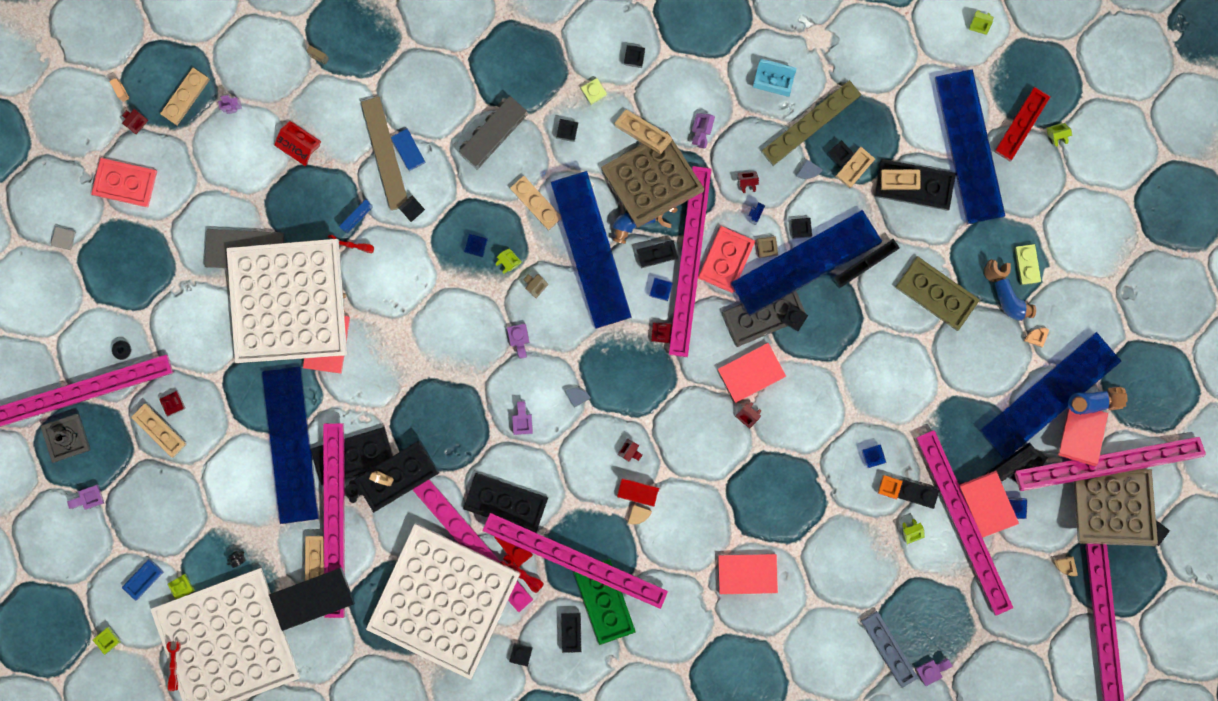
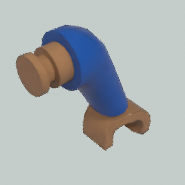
(625, 225)
(1012, 305)
(1097, 401)

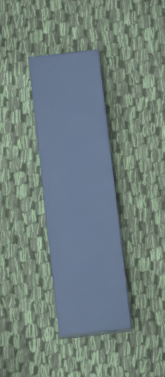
(889, 649)

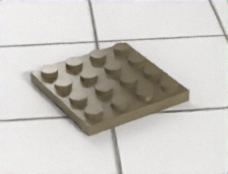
(652, 181)
(1116, 509)

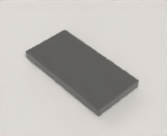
(219, 240)
(747, 329)

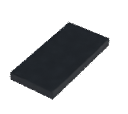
(934, 190)
(360, 453)
(407, 468)
(506, 502)
(311, 599)

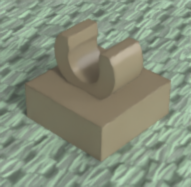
(535, 285)

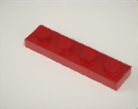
(1022, 124)

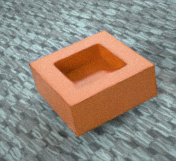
(889, 487)

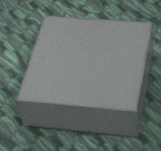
(63, 238)

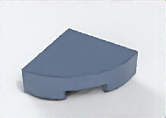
(809, 171)
(577, 396)

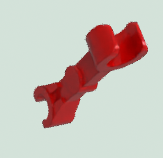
(368, 248)
(533, 583)
(173, 681)

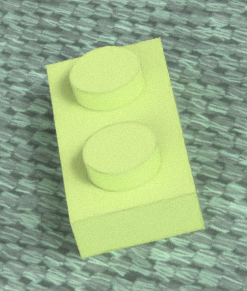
(1027, 264)

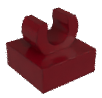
(134, 121)
(748, 179)
(661, 332)
(172, 403)
(748, 415)
(629, 451)

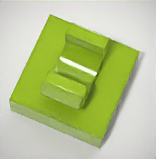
(981, 22)
(1058, 132)
(509, 260)
(914, 532)
(181, 587)

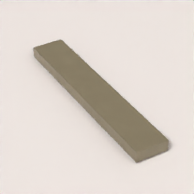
(384, 152)

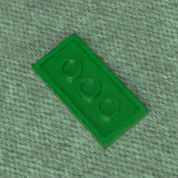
(605, 608)

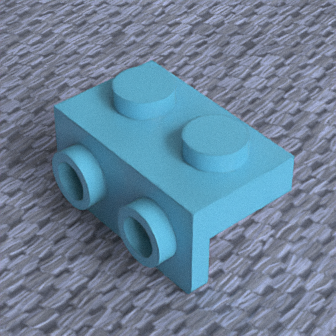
(774, 77)

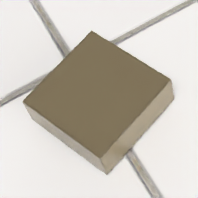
(317, 55)
(767, 247)

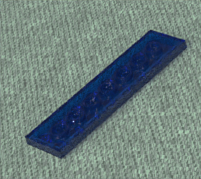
(969, 147)
(591, 249)
(806, 263)
(1050, 395)
(290, 445)

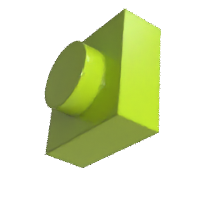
(106, 640)

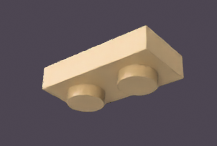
(855, 167)
(900, 179)

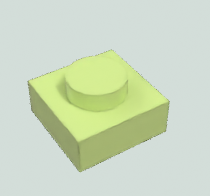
(594, 91)

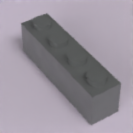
(493, 132)

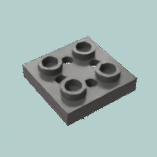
(58, 440)

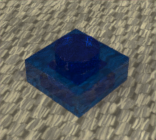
(755, 213)
(476, 245)
(661, 289)
(873, 456)
(1019, 506)

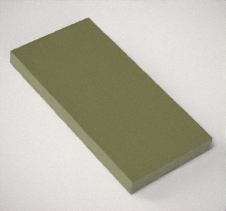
(937, 293)

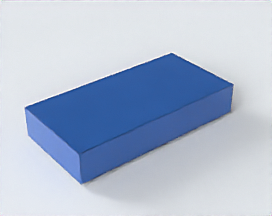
(408, 149)
(356, 216)
(142, 579)

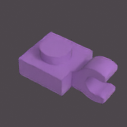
(229, 105)
(702, 127)
(518, 337)
(522, 423)
(88, 498)
(930, 672)

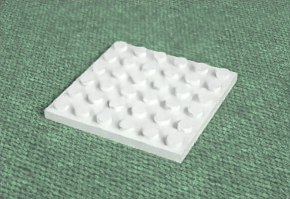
(286, 301)
(443, 601)
(226, 641)

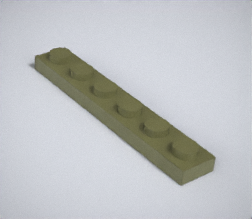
(811, 123)

